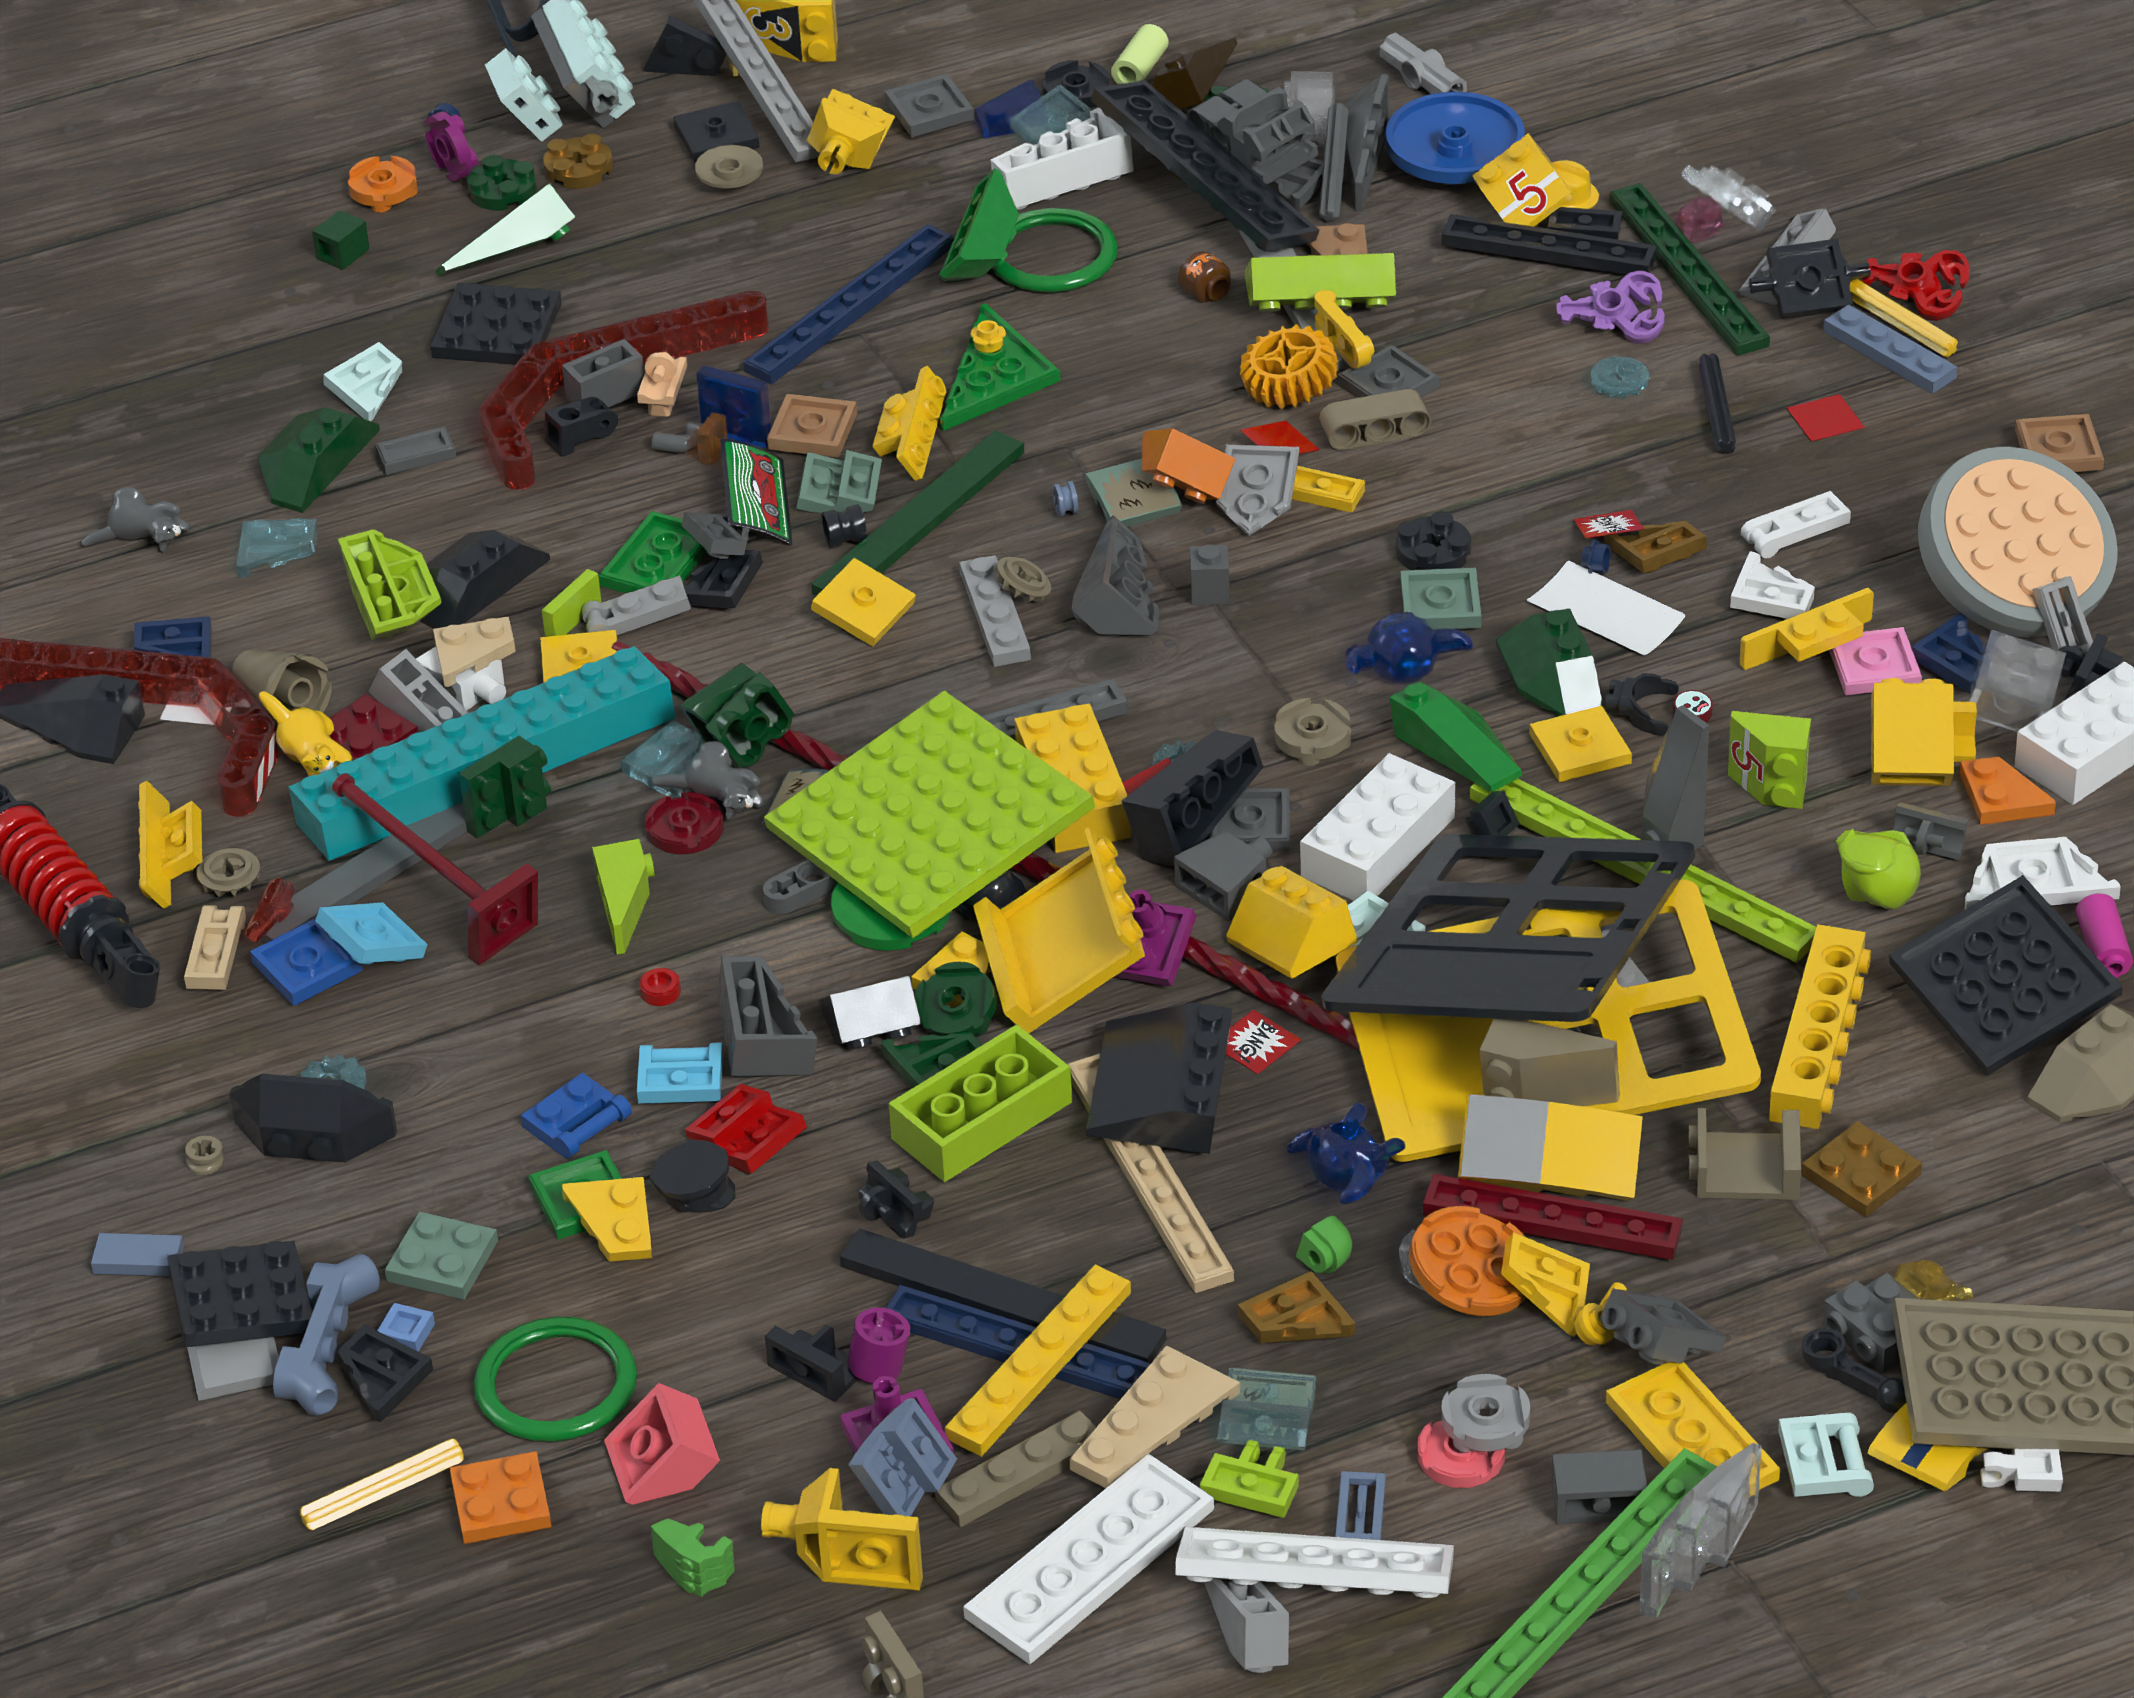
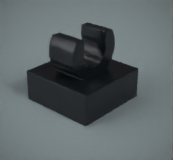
(1493, 816)

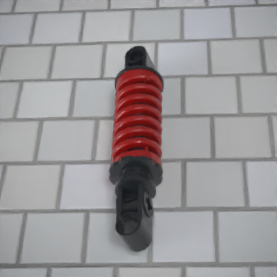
(73, 902)

